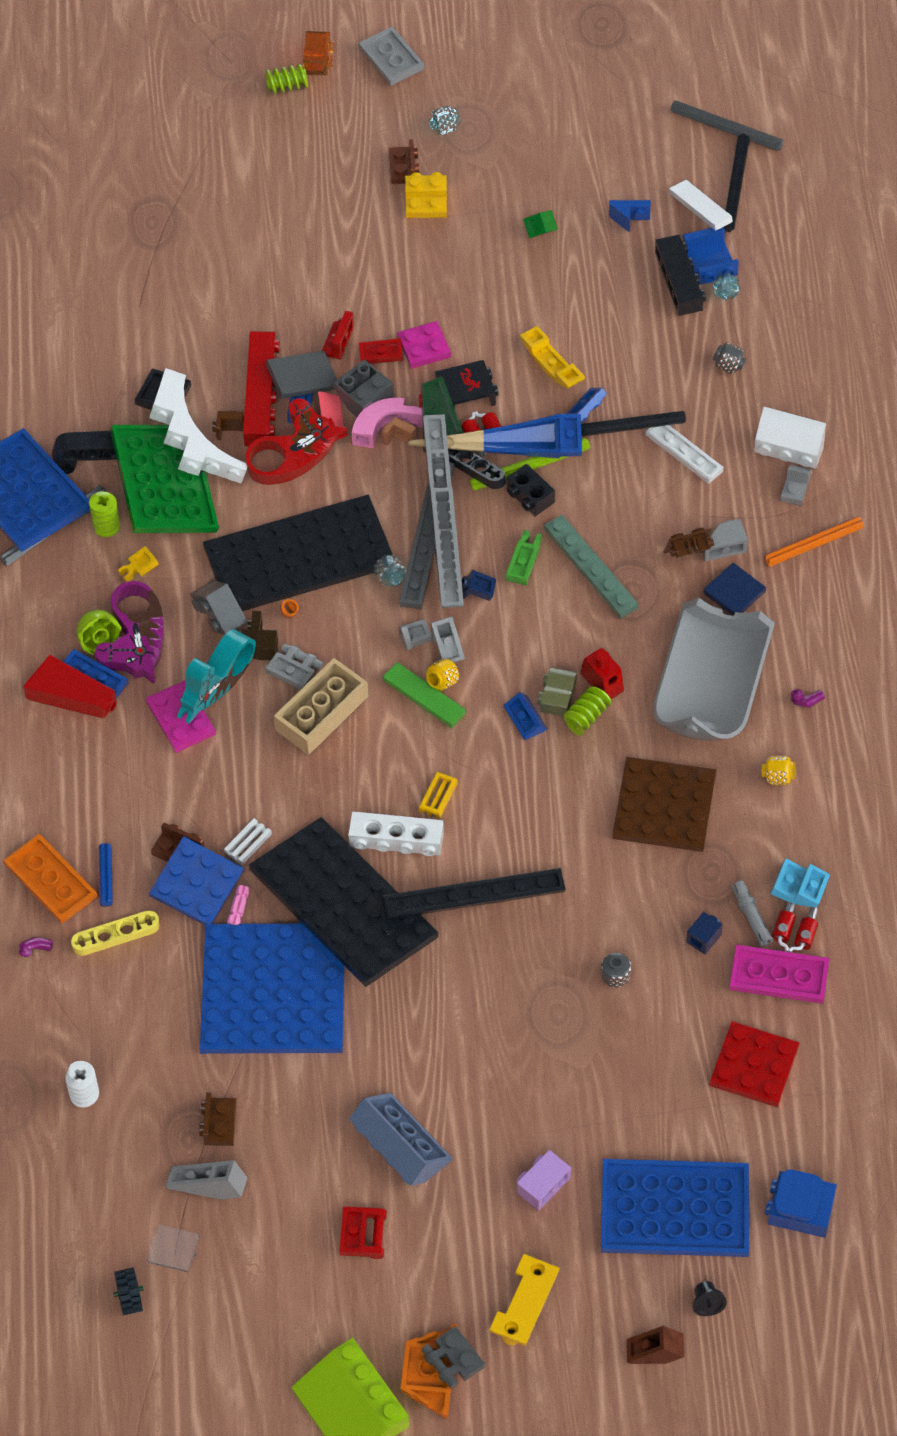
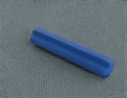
(105, 874)

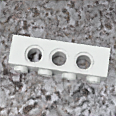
(388, 825)

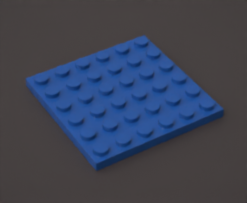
(270, 991)

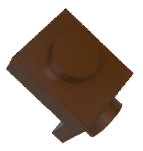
(227, 422)

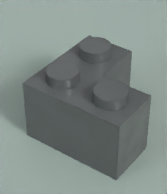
(221, 606)

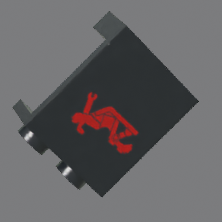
(469, 382)

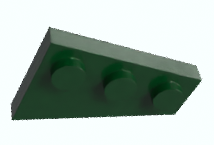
(438, 402)

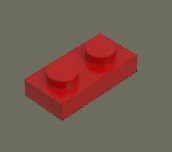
(381, 351)

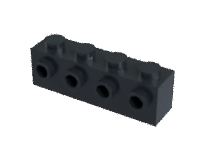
(679, 275)

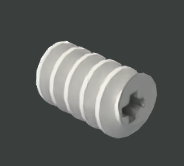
(82, 1084)

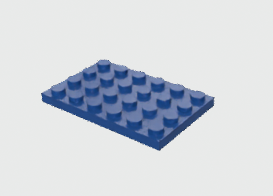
(34, 492)
(675, 1207)

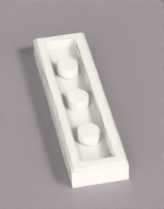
(701, 205)
(685, 452)

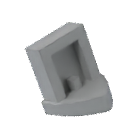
(414, 634)

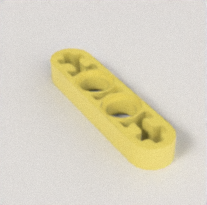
(117, 936)

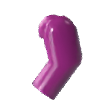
(807, 701)
(34, 943)

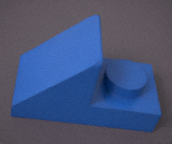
(625, 210)

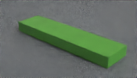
(424, 695)

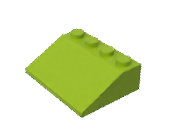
(350, 1396)

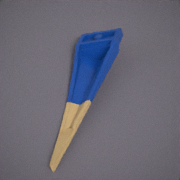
(541, 437)

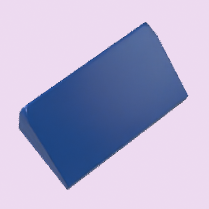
(525, 716)

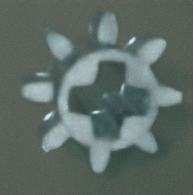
(726, 286)

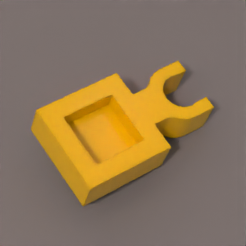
(140, 562)

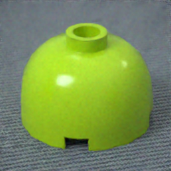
(97, 628)

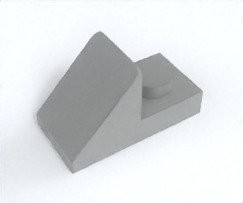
(796, 485)
(447, 639)

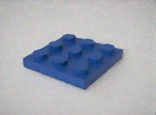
(196, 881)

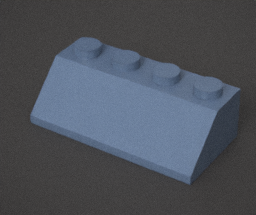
(399, 1138)

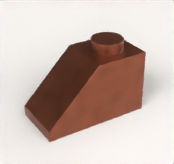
(655, 1346)

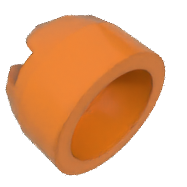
(293, 607)

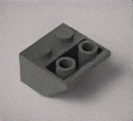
(363, 387)

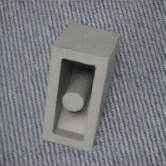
(728, 540)

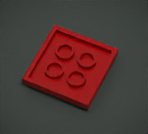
(754, 1064)

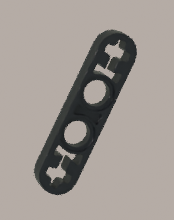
(475, 462)

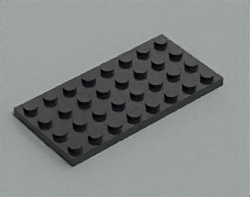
(299, 553)
(341, 901)

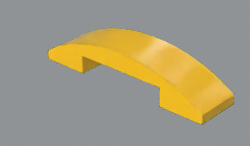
(549, 359)

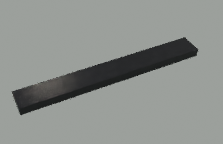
(473, 893)

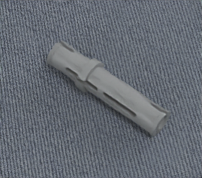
(748, 906)

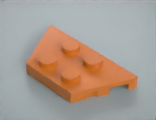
(421, 1380)

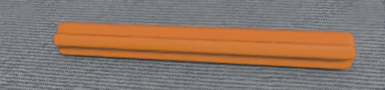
(813, 541)

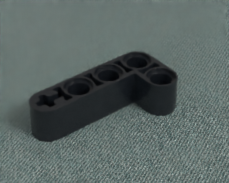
(82, 447)

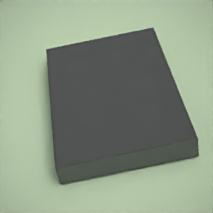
(301, 374)

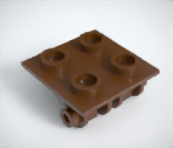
(681, 544)

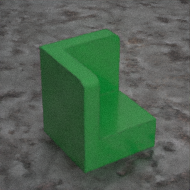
(540, 224)

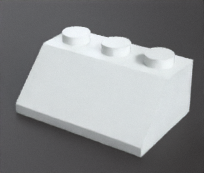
(790, 437)

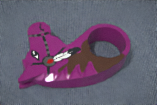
(144, 635)

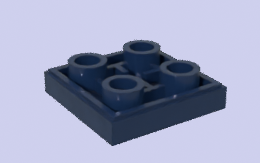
(734, 590)

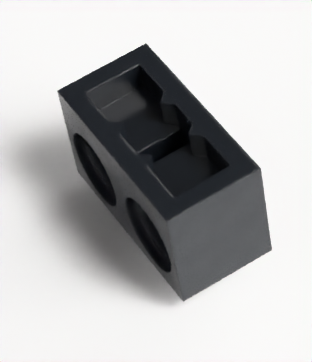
(535, 493)

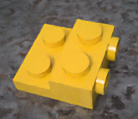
(426, 195)

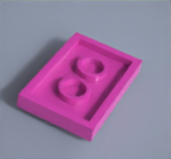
(180, 734)

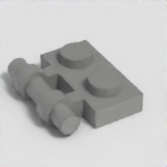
(290, 671)

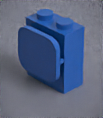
(801, 1202)

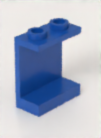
(710, 254)

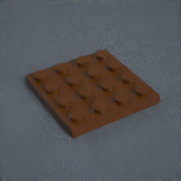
(664, 804)

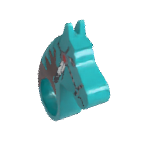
(213, 680)

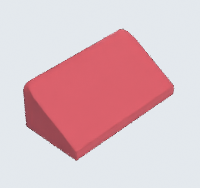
(331, 407)

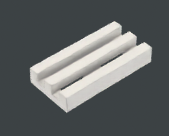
(233, 852)

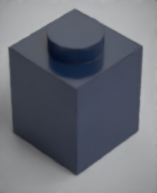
(704, 932)

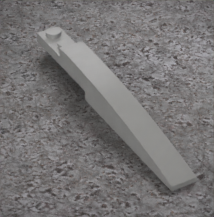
(442, 511)

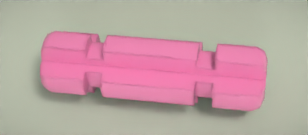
(238, 905)

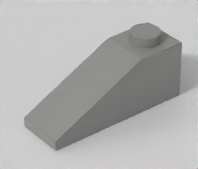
(211, 1180)

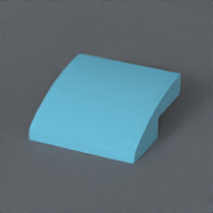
(800, 884)

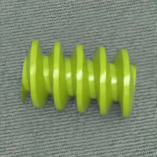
(284, 78)
(104, 514)
(586, 710)

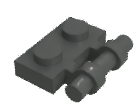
(458, 1352)

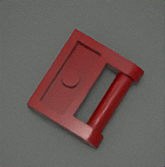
(354, 1232)

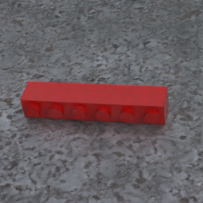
(260, 387)

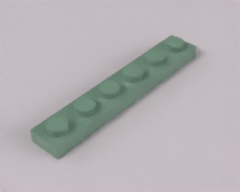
(591, 566)

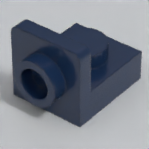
(478, 585)

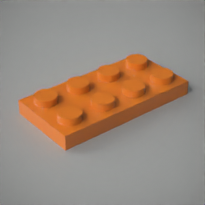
(50, 878)

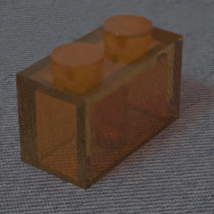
(317, 53)

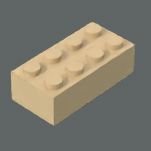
(321, 706)

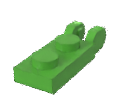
(523, 559)

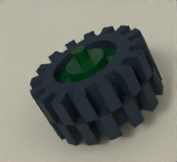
(128, 1291)

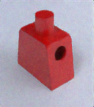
(603, 673)

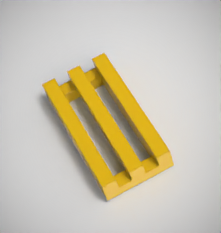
(431, 810)

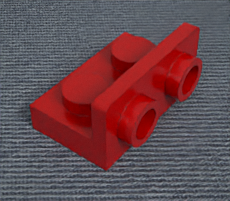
(339, 336)

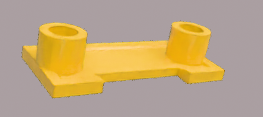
(526, 1302)

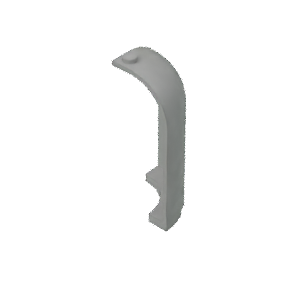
(711, 671)

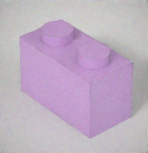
(543, 1179)

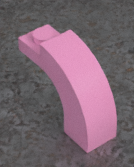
(379, 413)

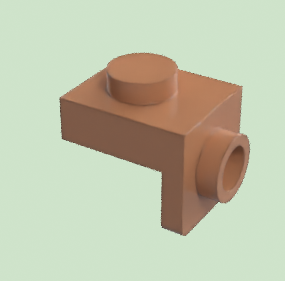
(399, 429)

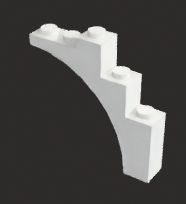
(183, 434)

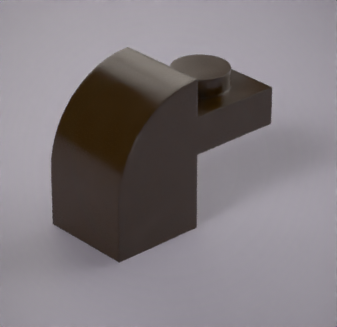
(265, 640)

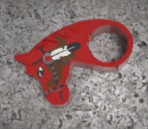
(302, 450)

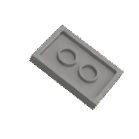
(391, 56)

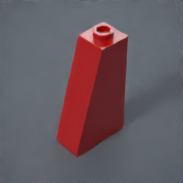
(69, 689)

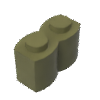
(558, 691)

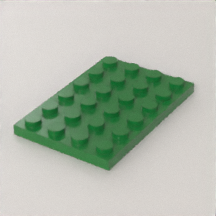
(154, 488)

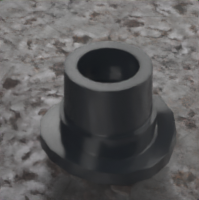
(708, 1299)

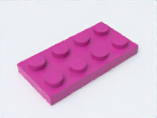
(779, 974)

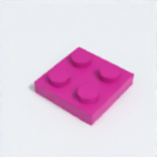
(424, 344)

